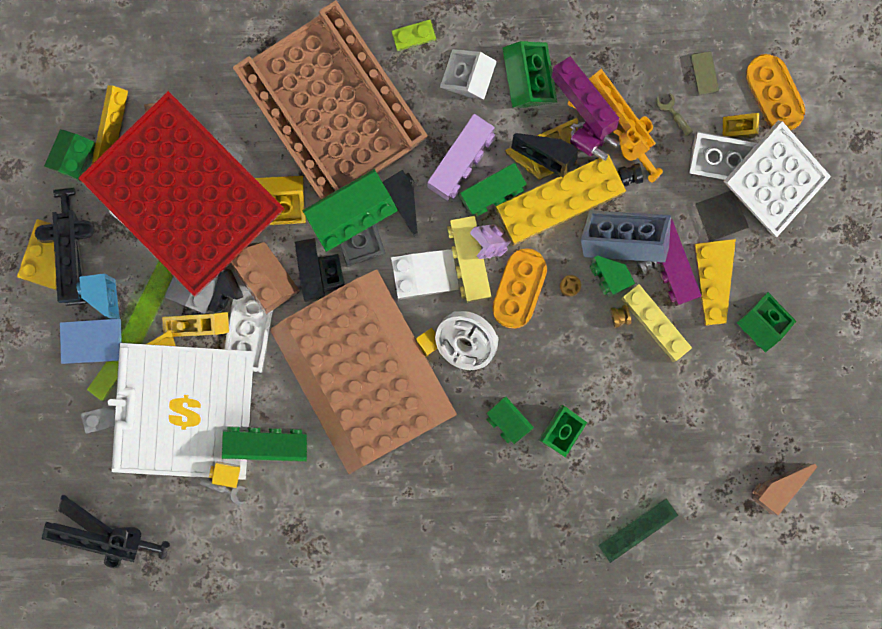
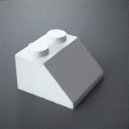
(468, 73)

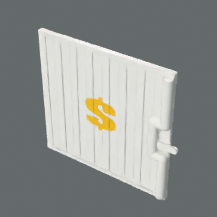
(176, 408)

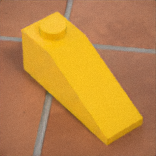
(196, 324)

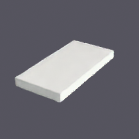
(249, 328)

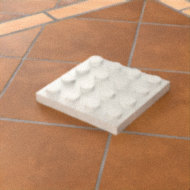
(777, 178)

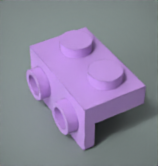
(491, 239)

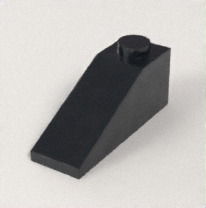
(549, 152)
(402, 193)
(309, 270)

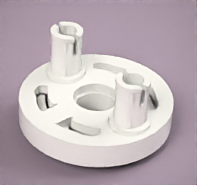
(473, 328)

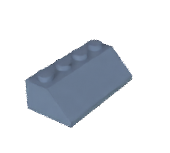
(626, 236)

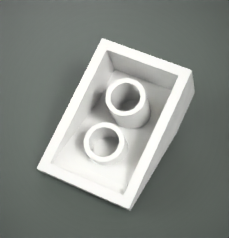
(424, 274)

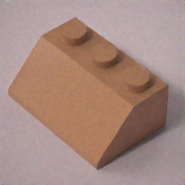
(264, 276)

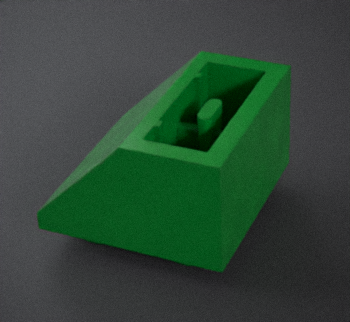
(612, 274)

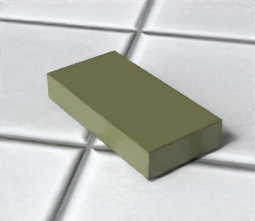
(704, 73)

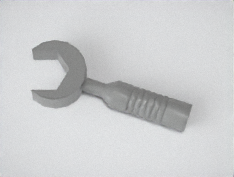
(208, 483)

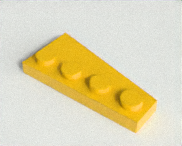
(714, 274)

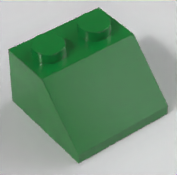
(70, 154)
(766, 322)
(509, 421)
(562, 430)

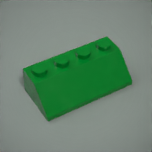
(350, 210)
(264, 444)

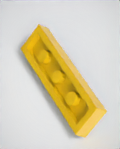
(110, 120)

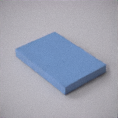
(90, 341)

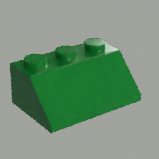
(529, 74)
(493, 190)

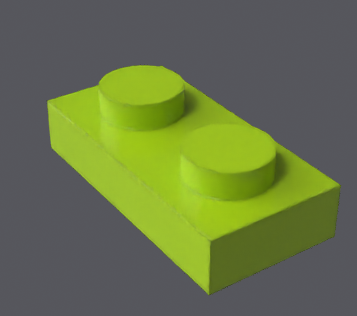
(413, 35)

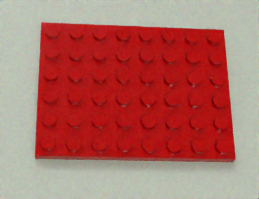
(181, 193)

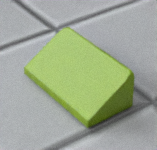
(105, 380)

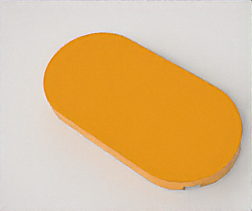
(775, 91)
(519, 288)

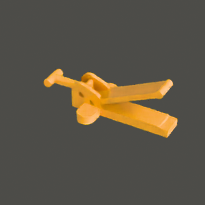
(632, 131)

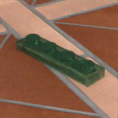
(638, 530)

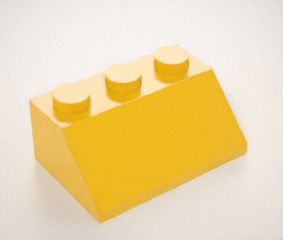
(290, 194)

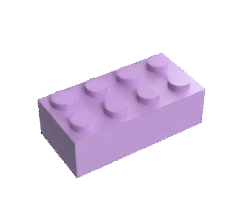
(460, 158)

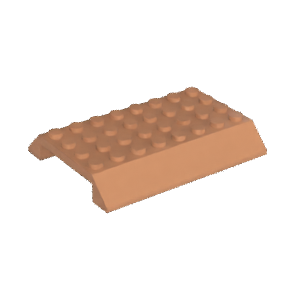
(331, 102)
(362, 371)

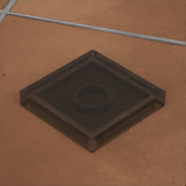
(721, 215)

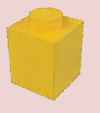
(225, 474)

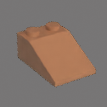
(778, 491)

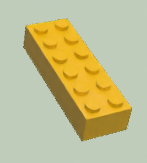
(560, 200)

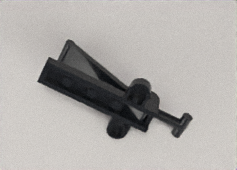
(65, 234)
(115, 543)

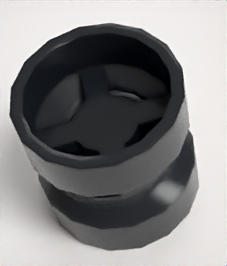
(631, 174)

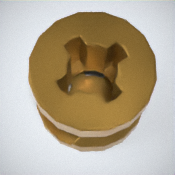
(570, 282)
(618, 316)

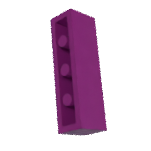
(585, 97)
(677, 272)

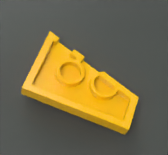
(39, 261)

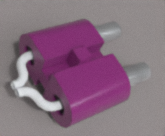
(588, 141)

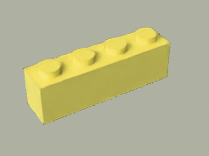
(470, 267)
(656, 323)

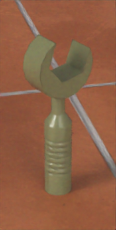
(676, 116)

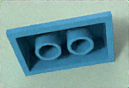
(100, 293)

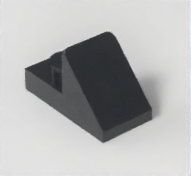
(331, 272)
(225, 287)

